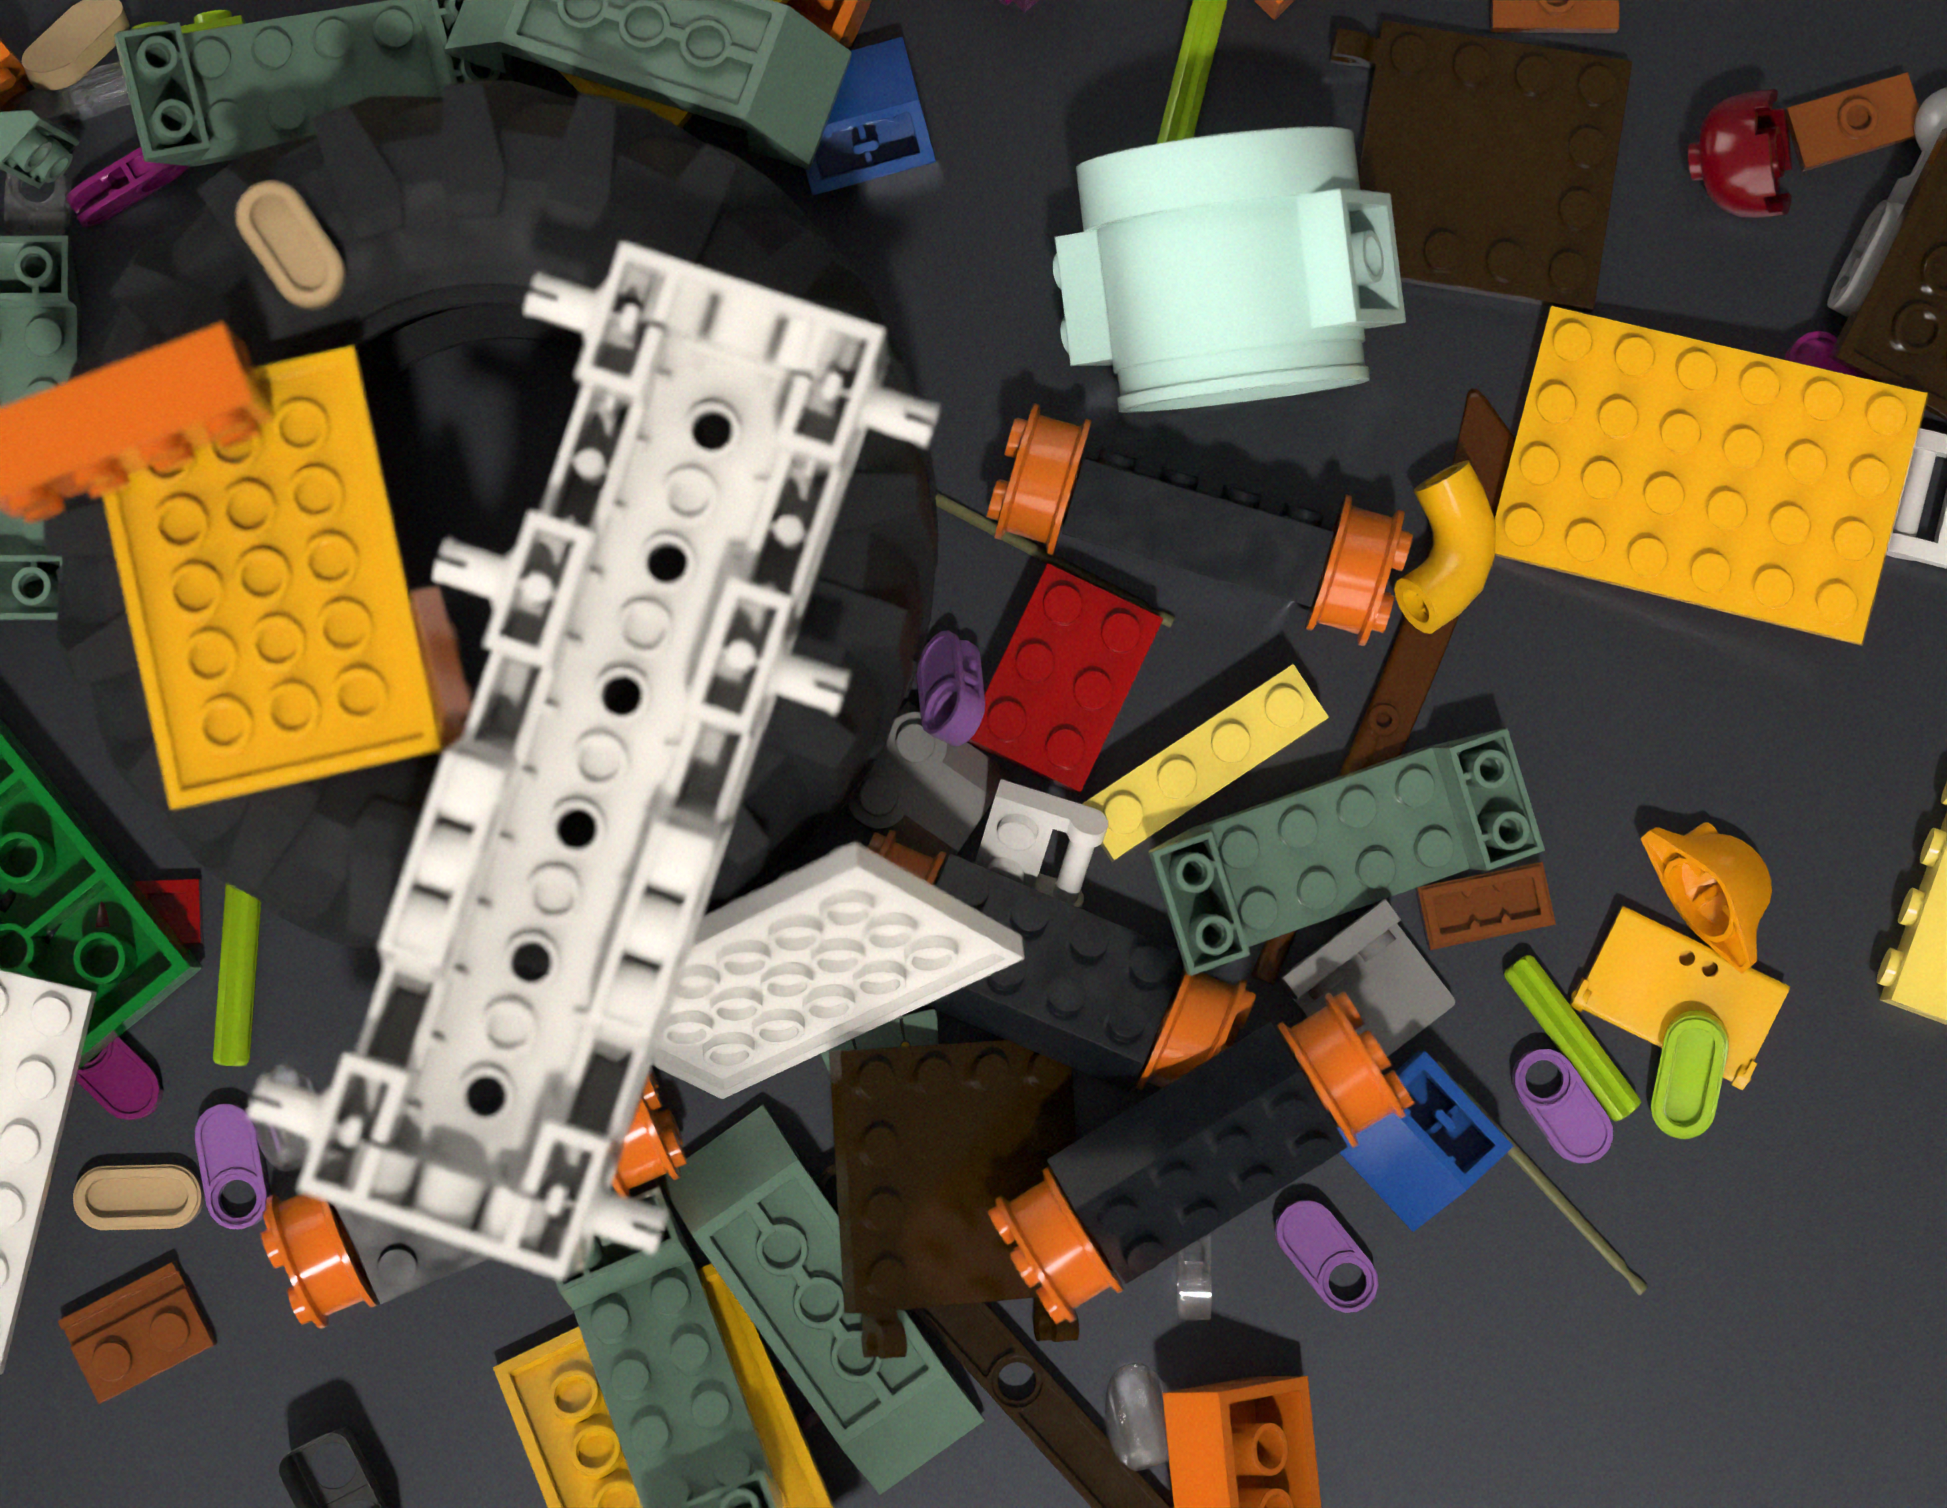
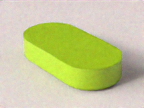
(1690, 1074)

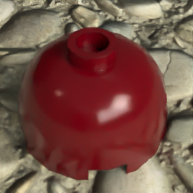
(1744, 155)

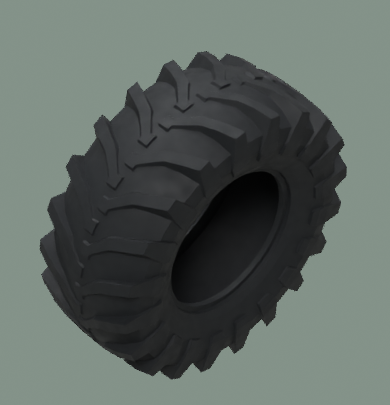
(440, 237)

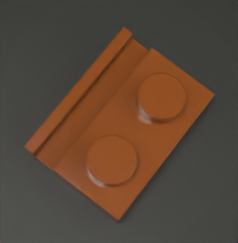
(440, 659)
(137, 1332)

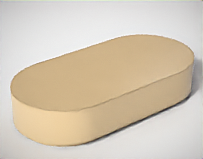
(74, 43)
(291, 245)
(138, 1196)

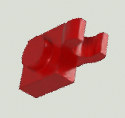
(177, 903)

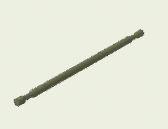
(1041, 554)
(1564, 1205)

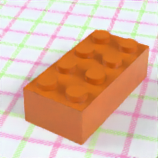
(127, 420)
(1243, 1444)

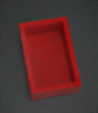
(1064, 678)

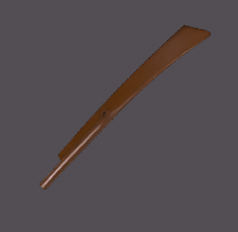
(1415, 654)

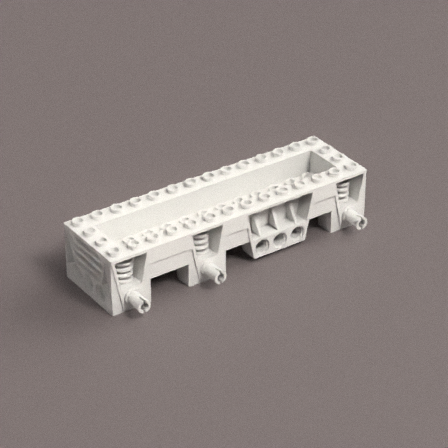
(540, 743)

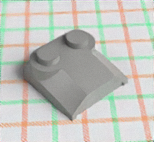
(925, 789)

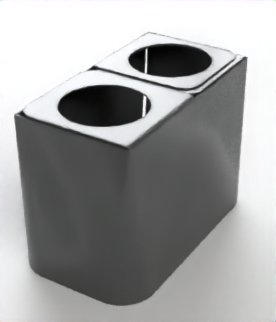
(306, 1491)

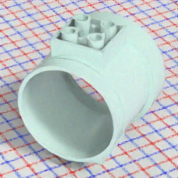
(1228, 268)

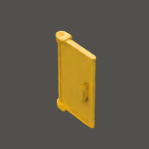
(1655, 974)

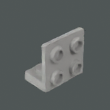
(1380, 975)

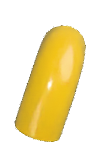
(1460, 550)

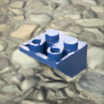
(874, 122)
(1432, 1151)

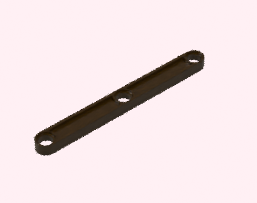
(1047, 1413)

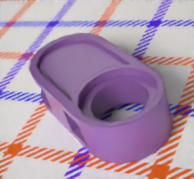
(950, 688)
(1569, 1117)
(228, 1153)
(1319, 1244)

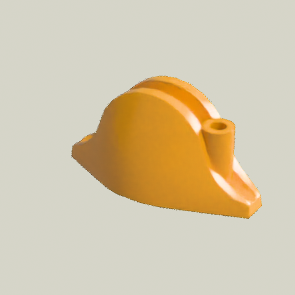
(1714, 886)

